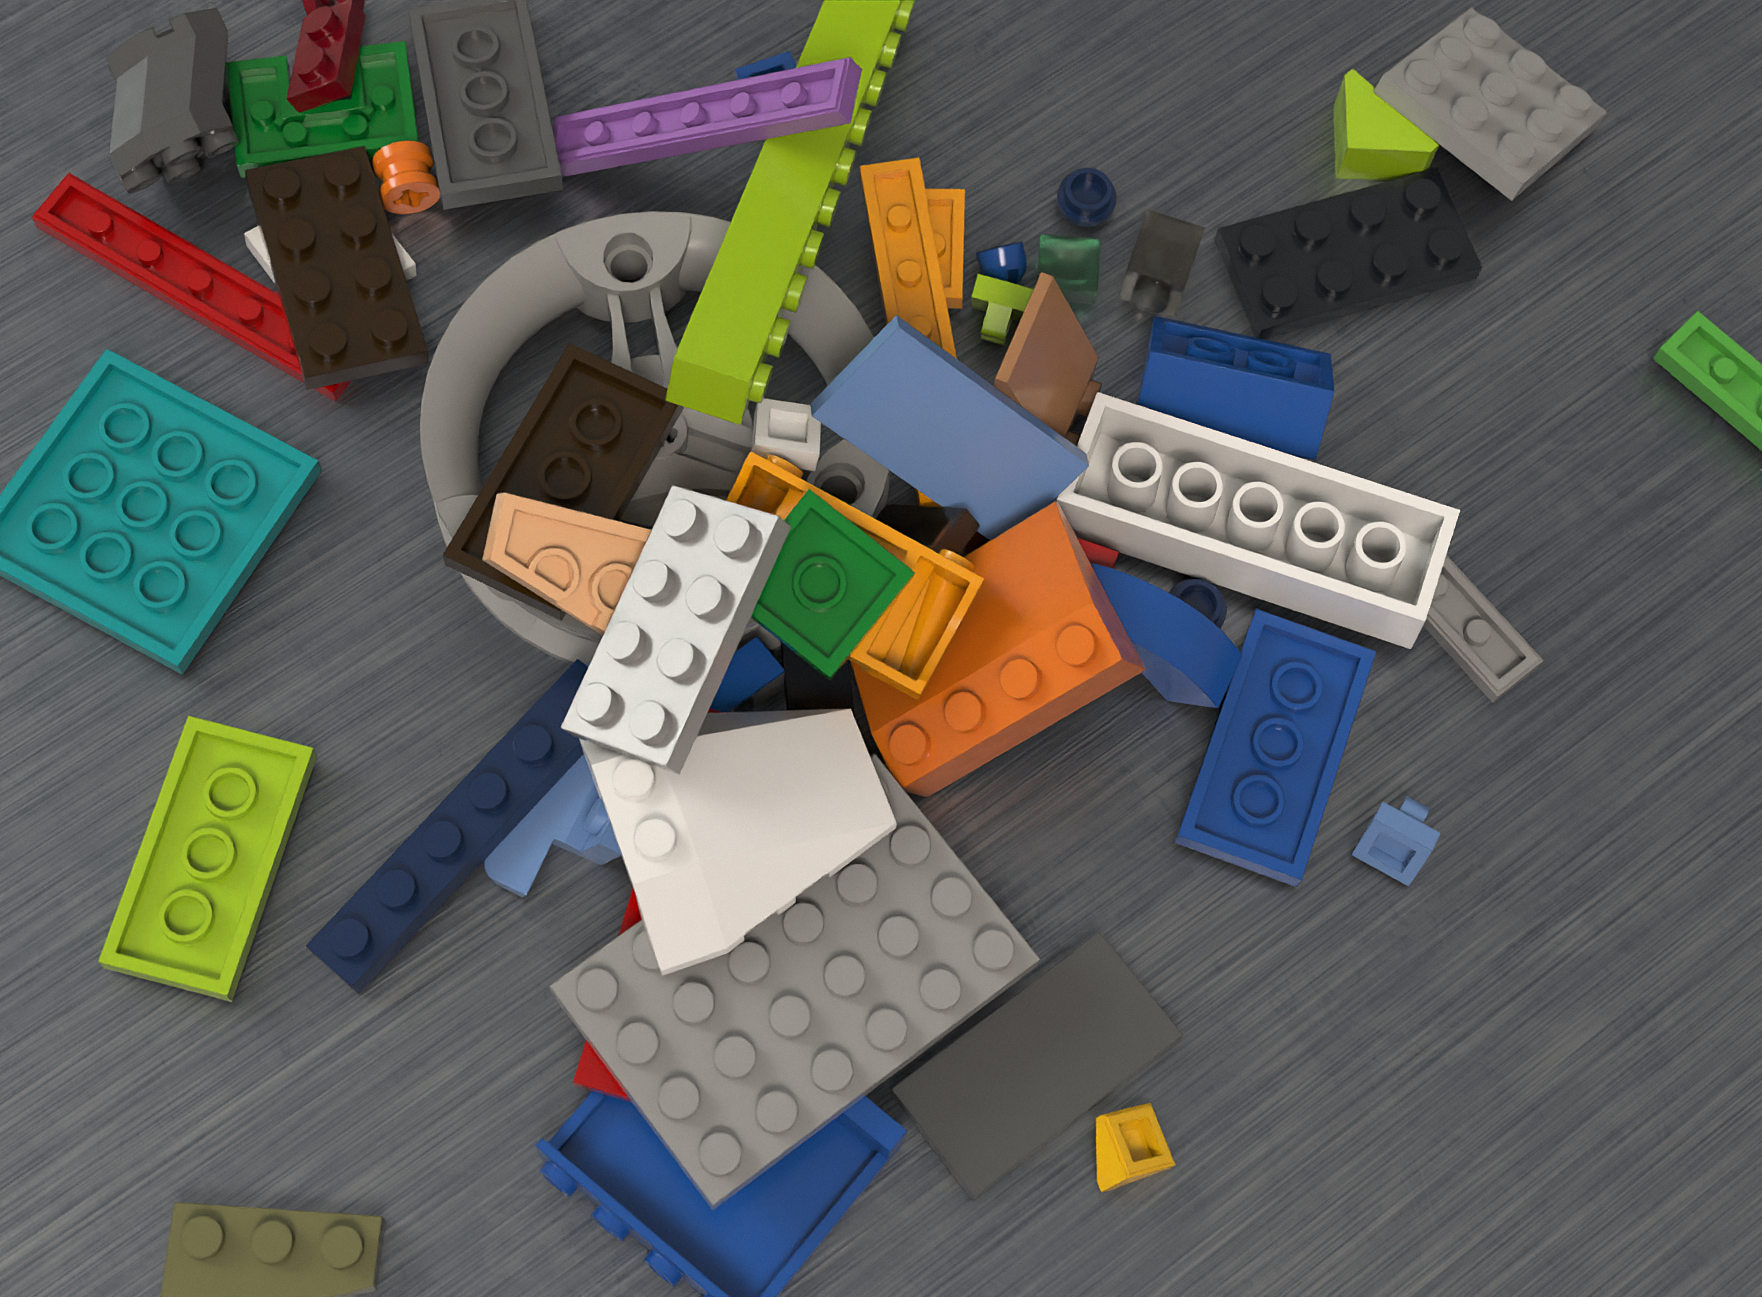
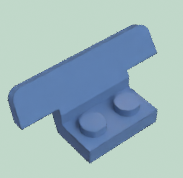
(566, 817)

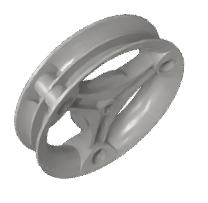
(705, 454)

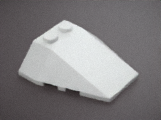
(743, 826)

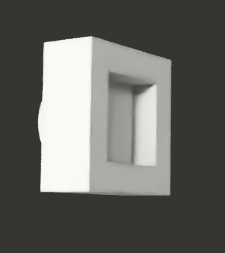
(787, 432)

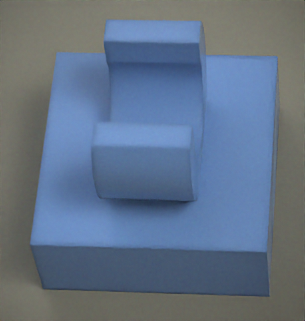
(1397, 840)

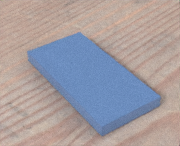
(947, 430)

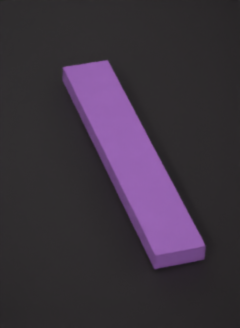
(708, 117)

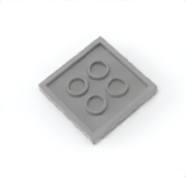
(1490, 102)

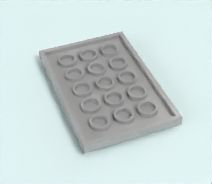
(806, 1012)

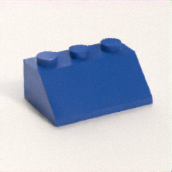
(1238, 385)

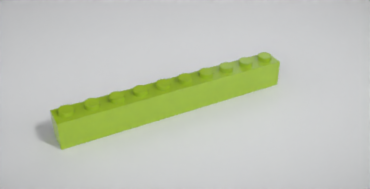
(777, 223)

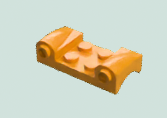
(926, 614)

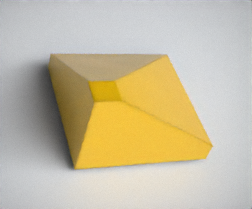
(1129, 1147)

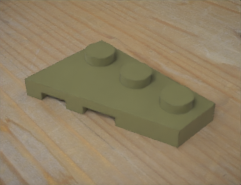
(270, 1252)

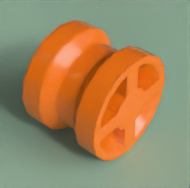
(406, 177)

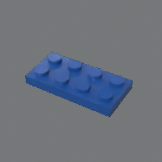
(1276, 748)

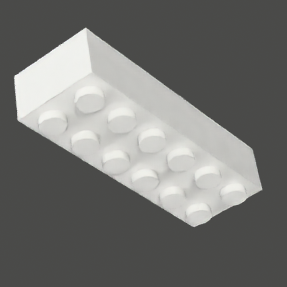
(1258, 520)

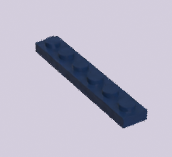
(452, 839)

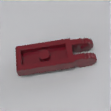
(326, 53)

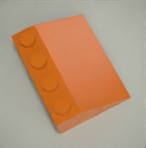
(1021, 659)

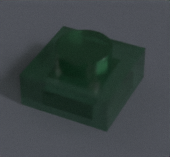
(1072, 264)

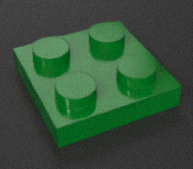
(827, 586)

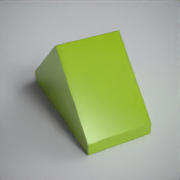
(1375, 138)

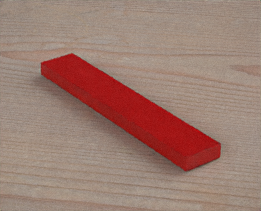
(173, 272)

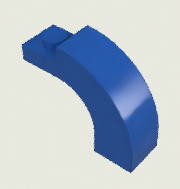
(1178, 645)

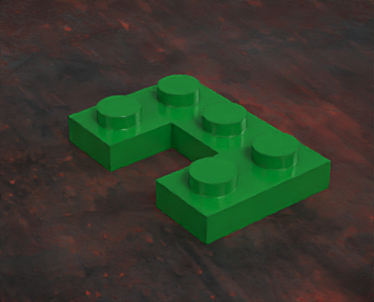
(276, 133)

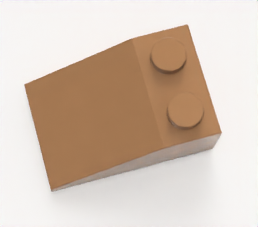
(1050, 362)

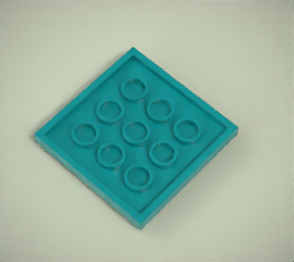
(147, 510)

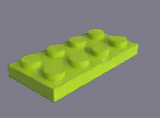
(208, 859)

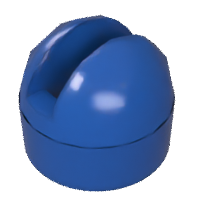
(1003, 262)

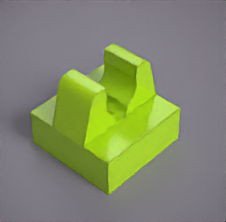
(1001, 303)

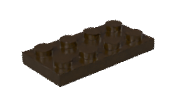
(336, 267)
(575, 449)

